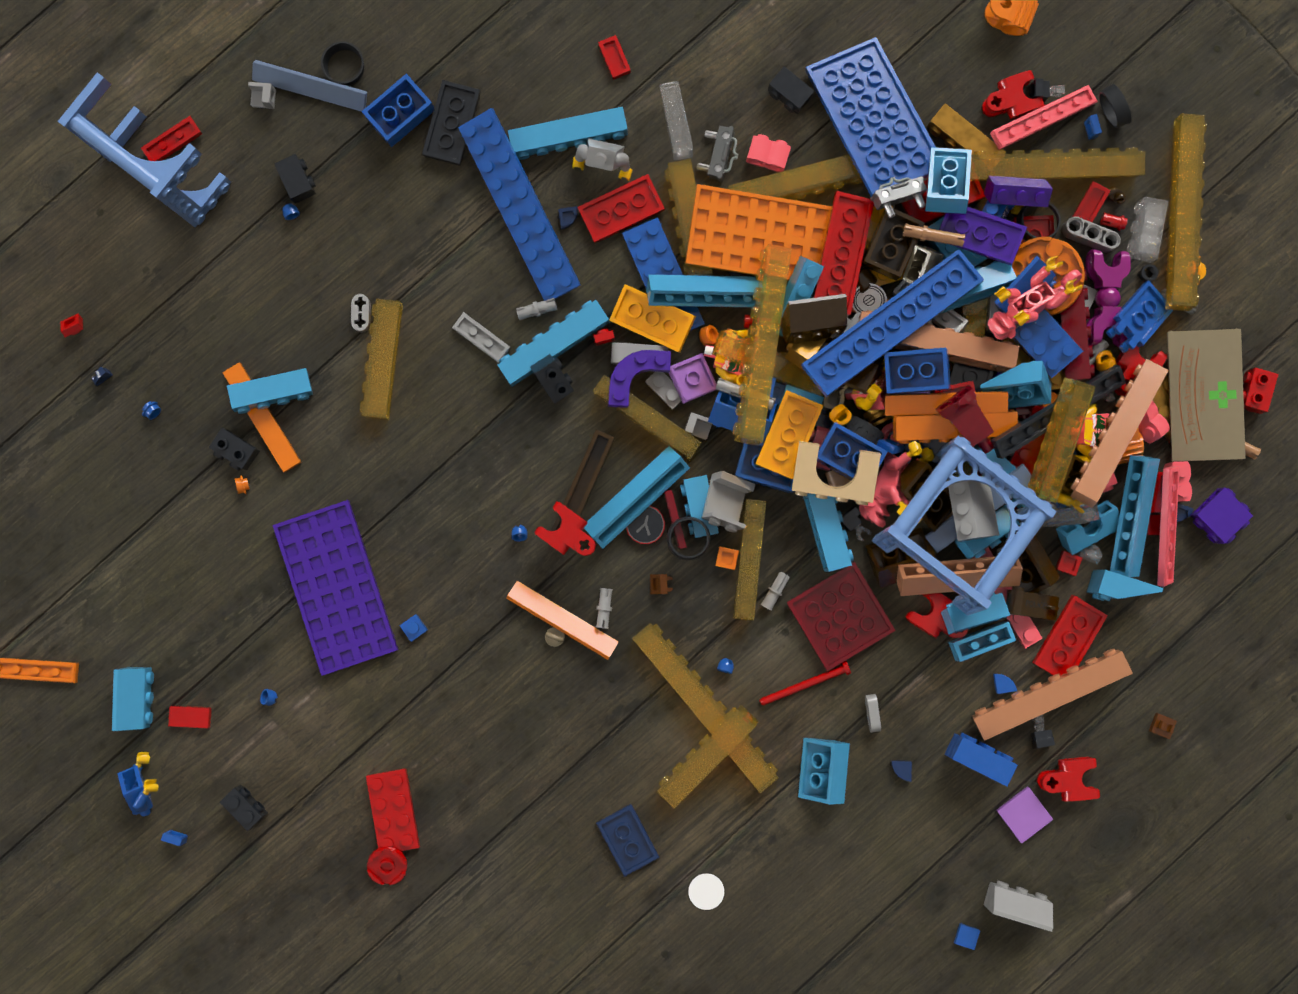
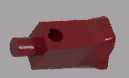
(967, 418)

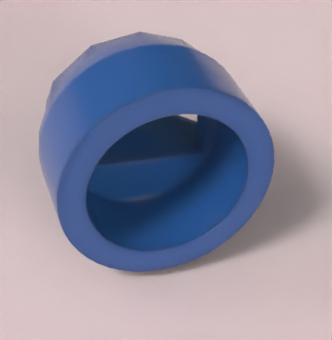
(290, 211)
(519, 533)
(726, 666)
(268, 697)

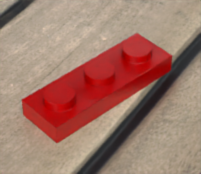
(172, 140)

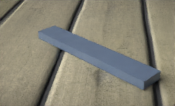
(309, 85)
(947, 532)

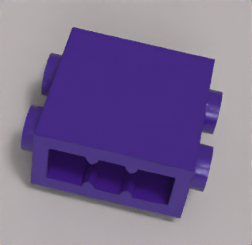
(1221, 516)

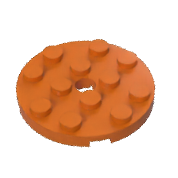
(1046, 248)

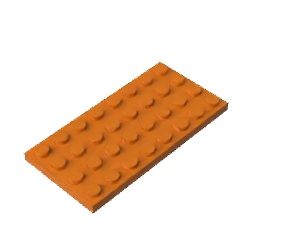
(735, 226)

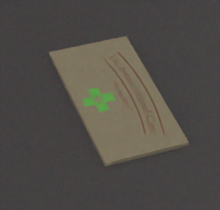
(1206, 395)

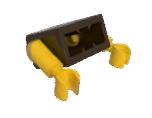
(1072, 473)

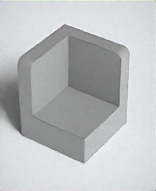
(262, 95)
(698, 426)

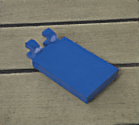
(1140, 317)

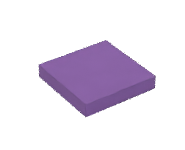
(692, 378)
(1024, 814)

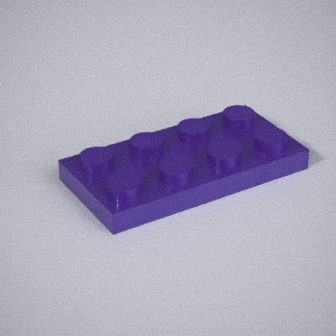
(986, 234)

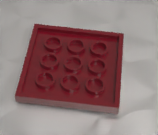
(840, 616)

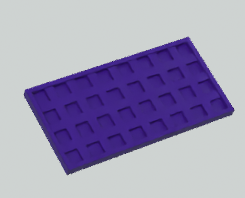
(335, 587)

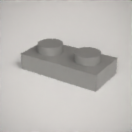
(664, 388)

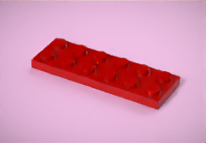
(844, 246)

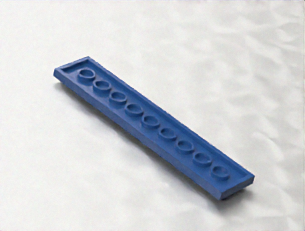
(519, 205)
(892, 323)

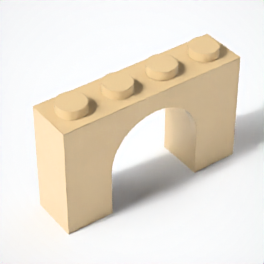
(859, 488)

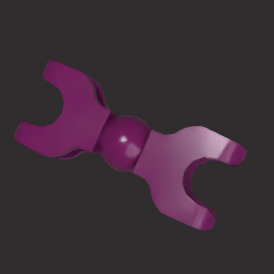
(1107, 298)

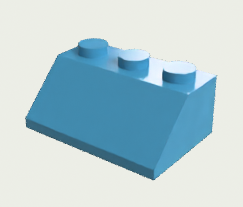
(132, 698)
(823, 770)

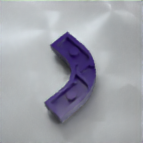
(630, 367)

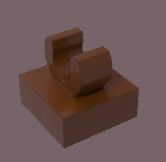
(658, 584)
(1162, 726)

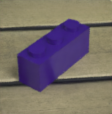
(1018, 191)

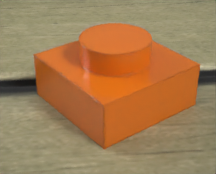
(727, 558)

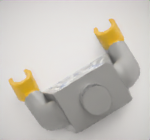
(603, 156)

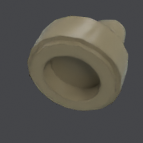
(554, 637)

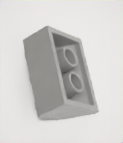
(973, 510)
(1019, 905)

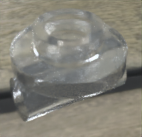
(1091, 553)

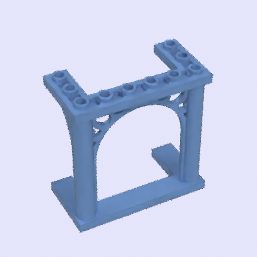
(157, 176)
(1032, 516)

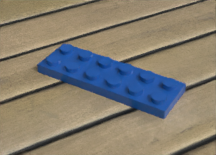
(655, 257)

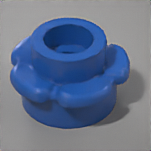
(151, 410)

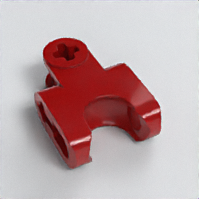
(1012, 98)
(1129, 362)
(569, 533)
(933, 621)
(1069, 779)

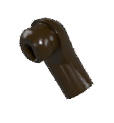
(1116, 195)

